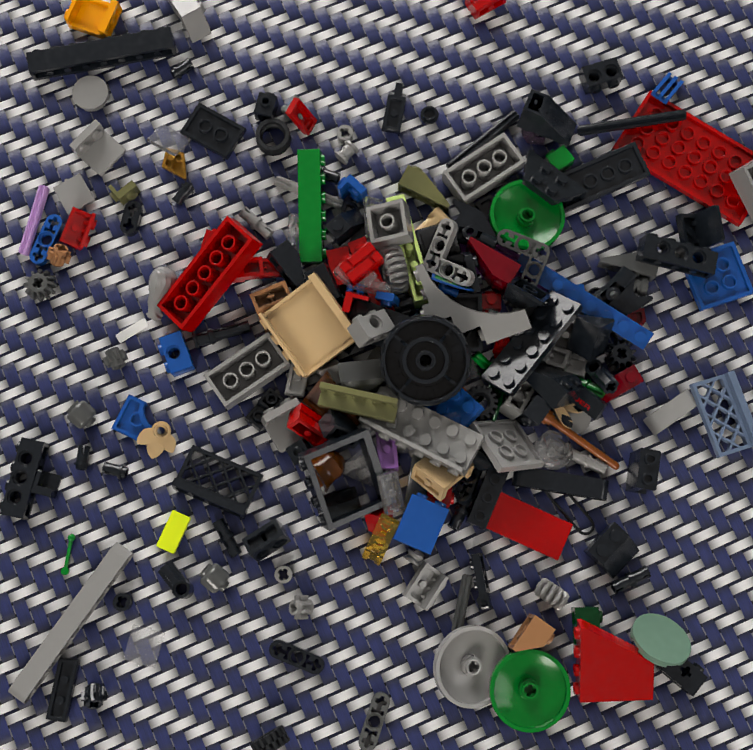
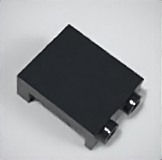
(643, 470)

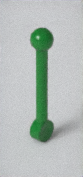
(65, 570)

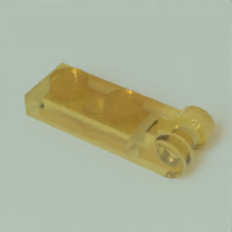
(380, 538)

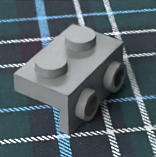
(425, 586)

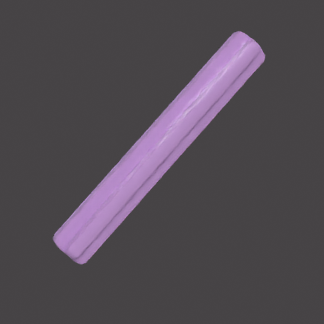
(34, 220)

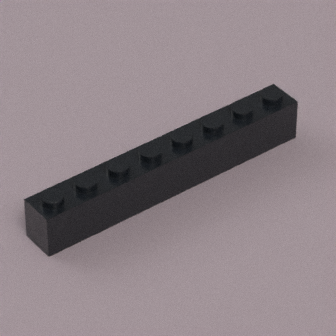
(101, 53)

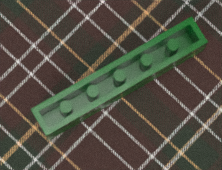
(311, 206)

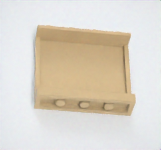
(308, 326)

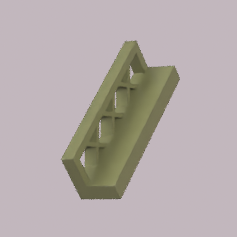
(358, 402)

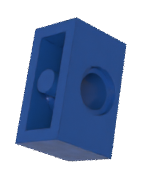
(176, 342)

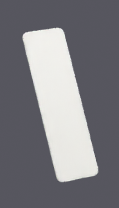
(132, 330)

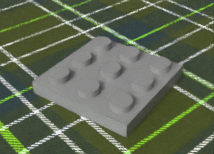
(507, 445)

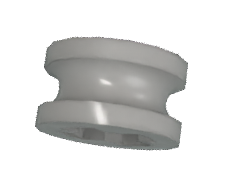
(343, 128)
(413, 557)
(289, 573)

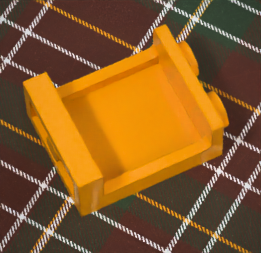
(93, 16)

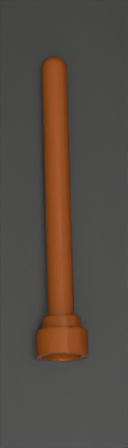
(550, 419)

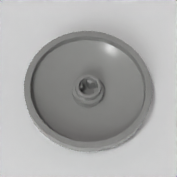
(466, 664)

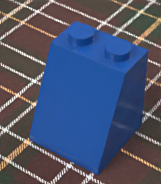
(421, 523)

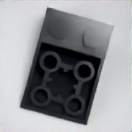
(546, 118)

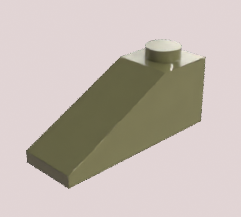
(419, 186)

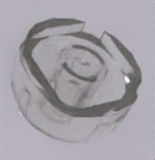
(553, 450)

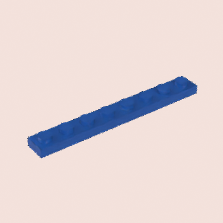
(591, 305)

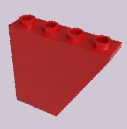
(609, 667)

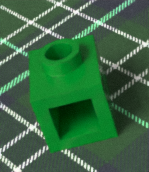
(560, 158)

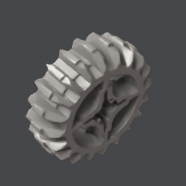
(395, 269)

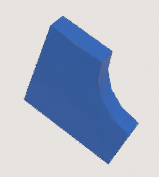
(132, 418)

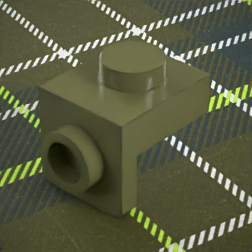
(125, 194)

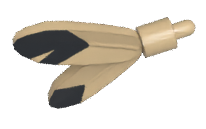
(564, 417)

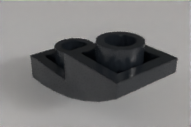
(268, 400)

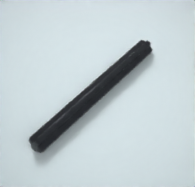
(633, 122)

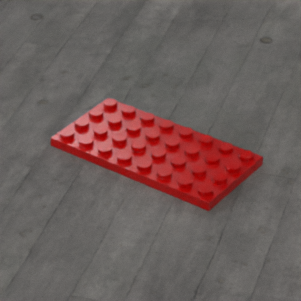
(691, 158)

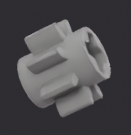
(301, 607)

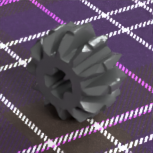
(33, 287)

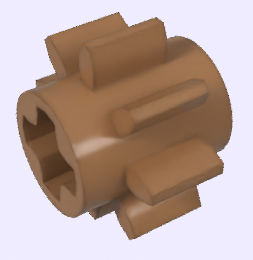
(59, 255)

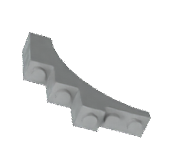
(493, 325)

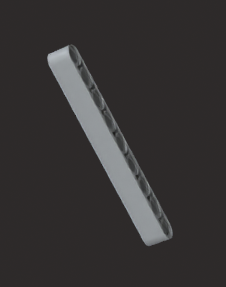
(70, 623)

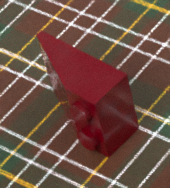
(493, 266)

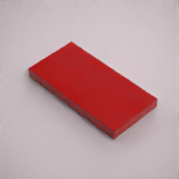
(529, 526)

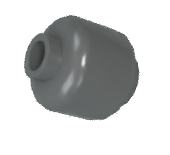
(81, 414)
(214, 578)

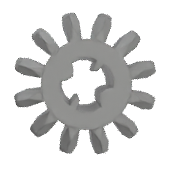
(551, 594)

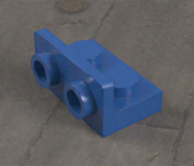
(351, 186)

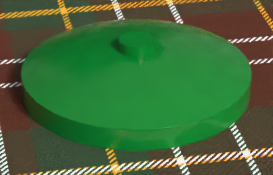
(526, 213)
(529, 690)

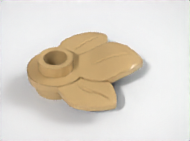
(155, 442)

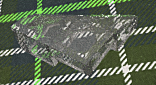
(358, 470)

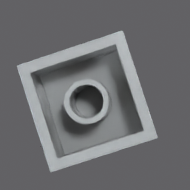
(389, 224)

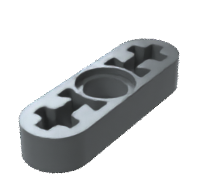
(374, 738)

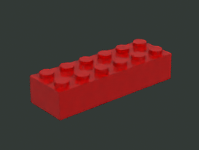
(209, 274)

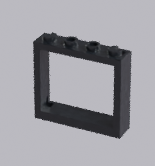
(311, 482)

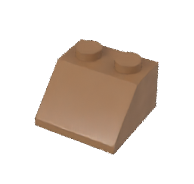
(532, 634)

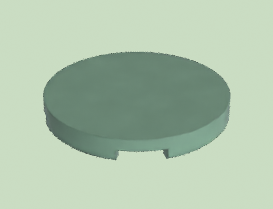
(660, 640)

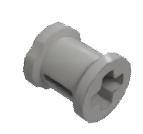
(346, 152)

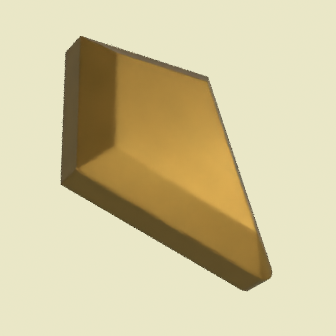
(175, 164)

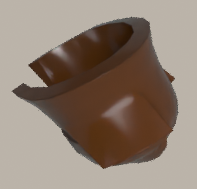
(328, 468)

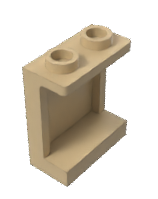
(436, 479)

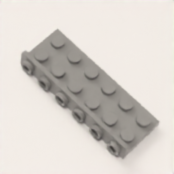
(428, 435)

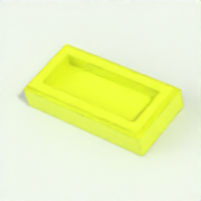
(173, 532)

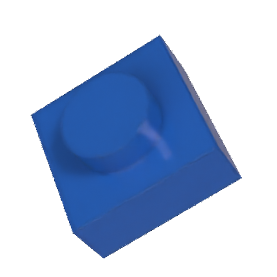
(387, 299)

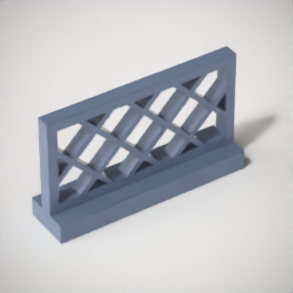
(737, 409)

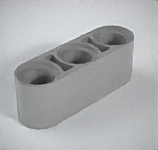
(670, 412)

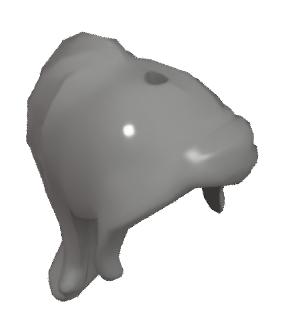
(159, 283)

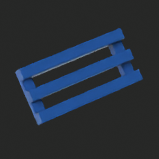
(672, 81)

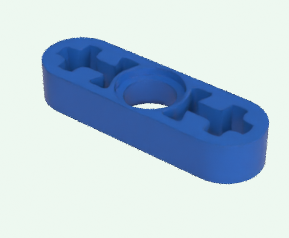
(55, 237)

